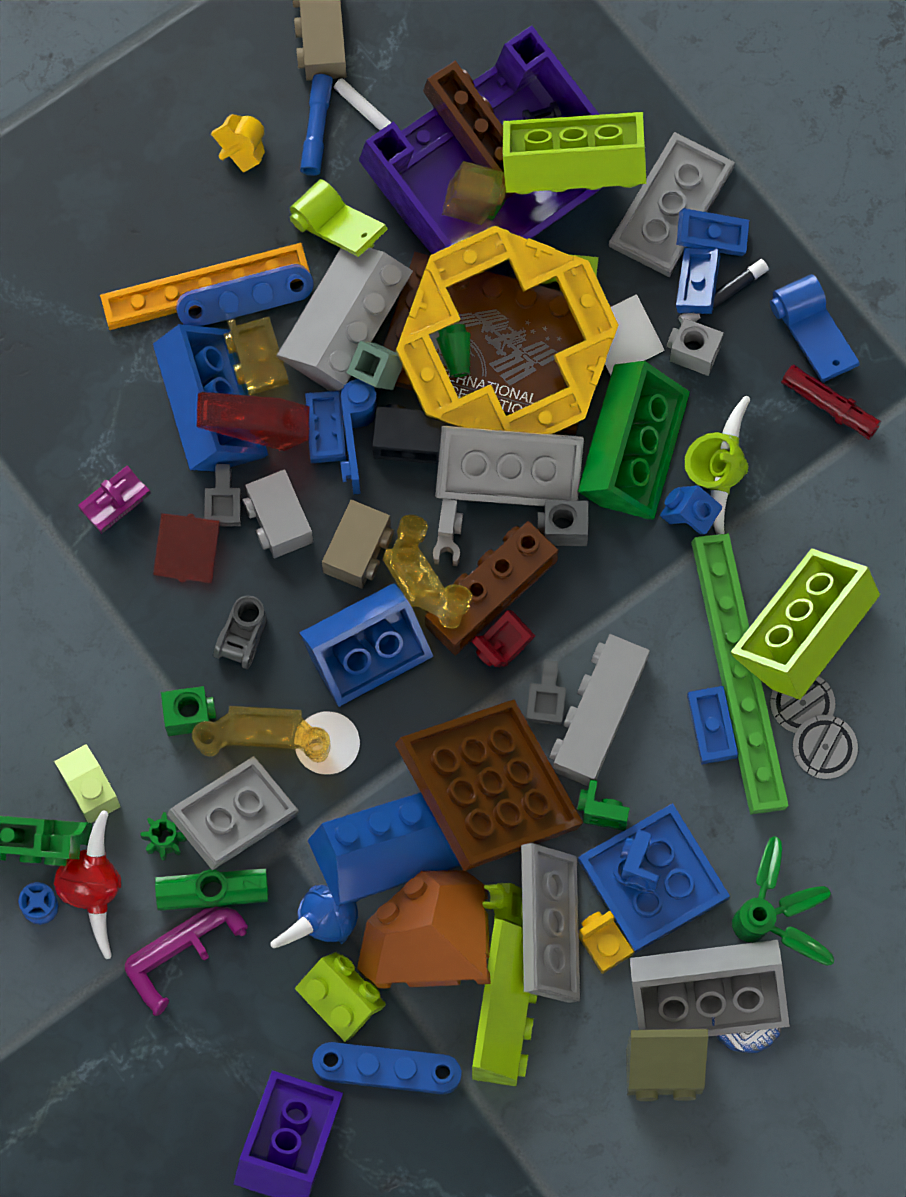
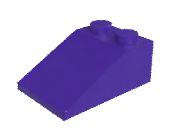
(287, 1137)

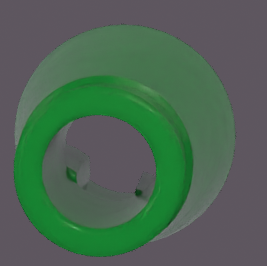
(455, 349)

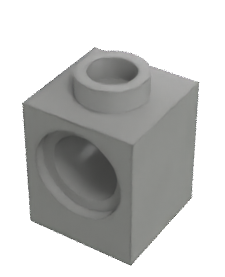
(697, 360)

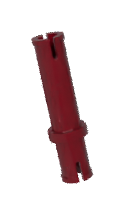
(837, 406)

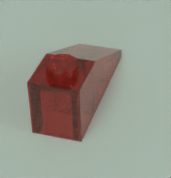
(254, 419)

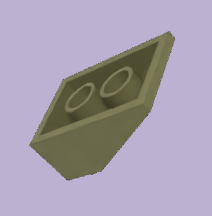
(666, 1063)

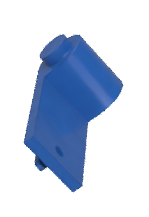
(805, 314)
(358, 410)

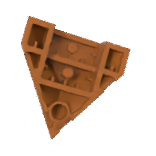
(429, 933)

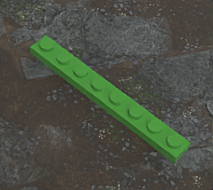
(742, 688)

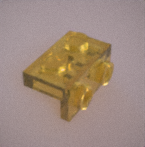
(256, 354)

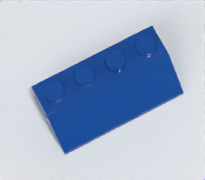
(196, 362)
(380, 848)

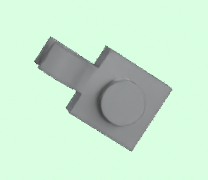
(449, 524)

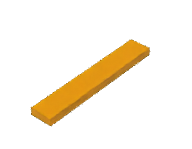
(161, 296)

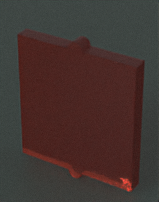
(186, 548)

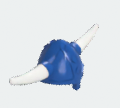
(321, 919)

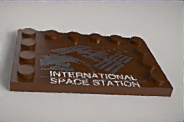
(510, 336)

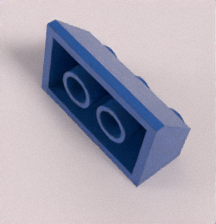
(366, 644)

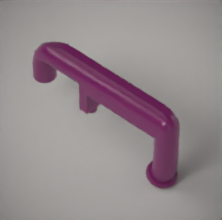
(173, 943)

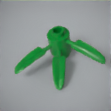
(758, 916)

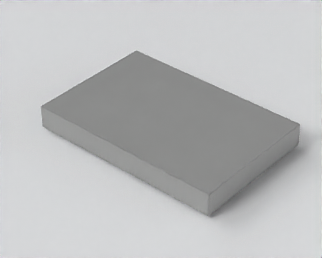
(233, 813)

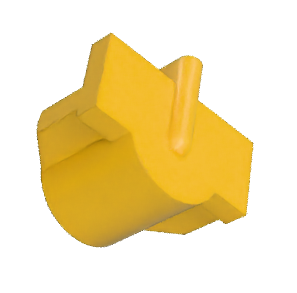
(241, 140)

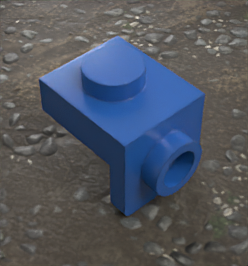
(692, 507)
(634, 853)

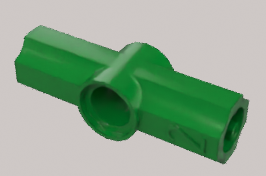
(186, 890)

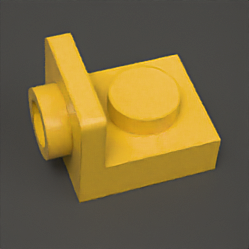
(604, 941)

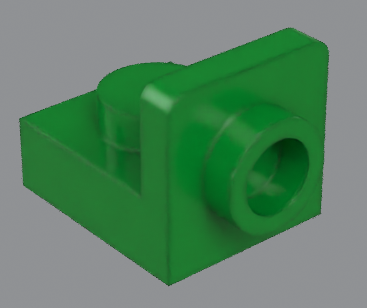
(607, 813)

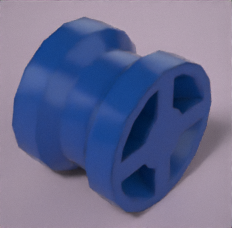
(34, 897)

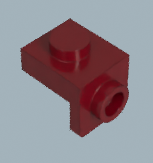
(503, 640)

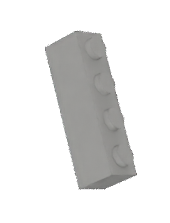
(600, 710)

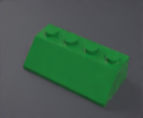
(634, 440)

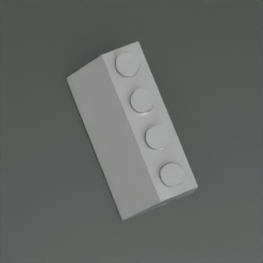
(341, 313)
(732, 983)

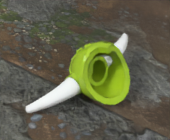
(718, 461)

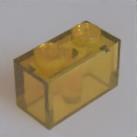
(474, 193)

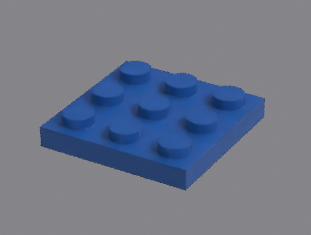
(685, 885)

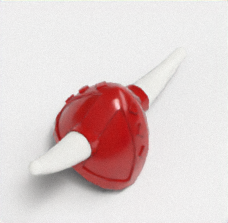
(91, 883)

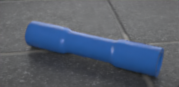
(319, 104)

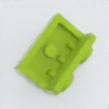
(340, 995)

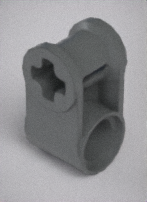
(240, 638)

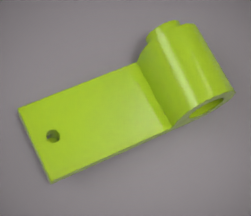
(328, 217)

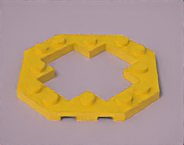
(532, 265)

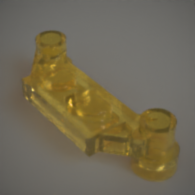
(419, 580)
(262, 729)

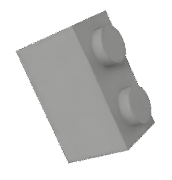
(278, 514)

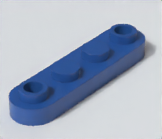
(244, 295)
(386, 1068)

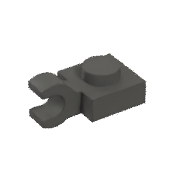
(223, 501)
(546, 699)

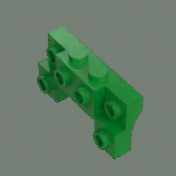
(42, 838)

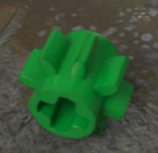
(155, 831)

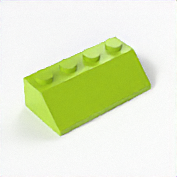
(574, 153)
(806, 622)
(503, 1011)

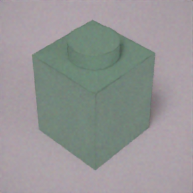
(375, 365)

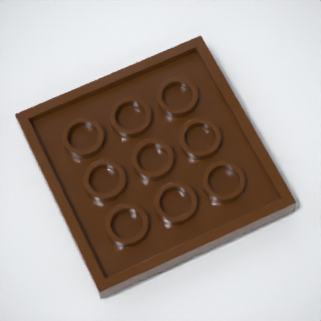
(488, 784)

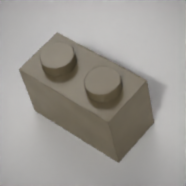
(357, 544)

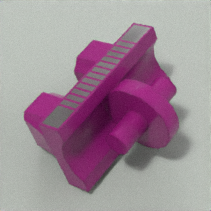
(114, 499)

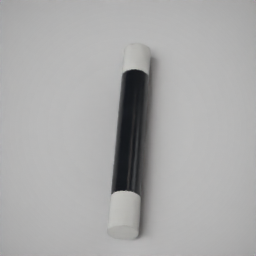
(732, 287)

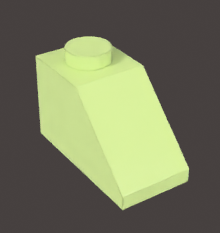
(87, 783)

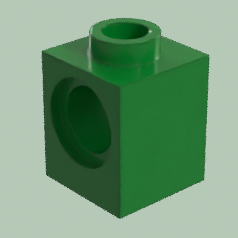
(175, 700)

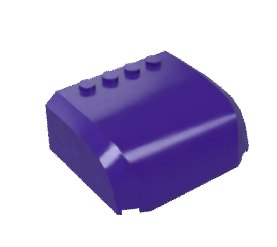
(420, 160)

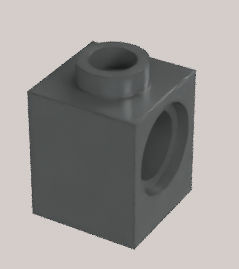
(575, 512)

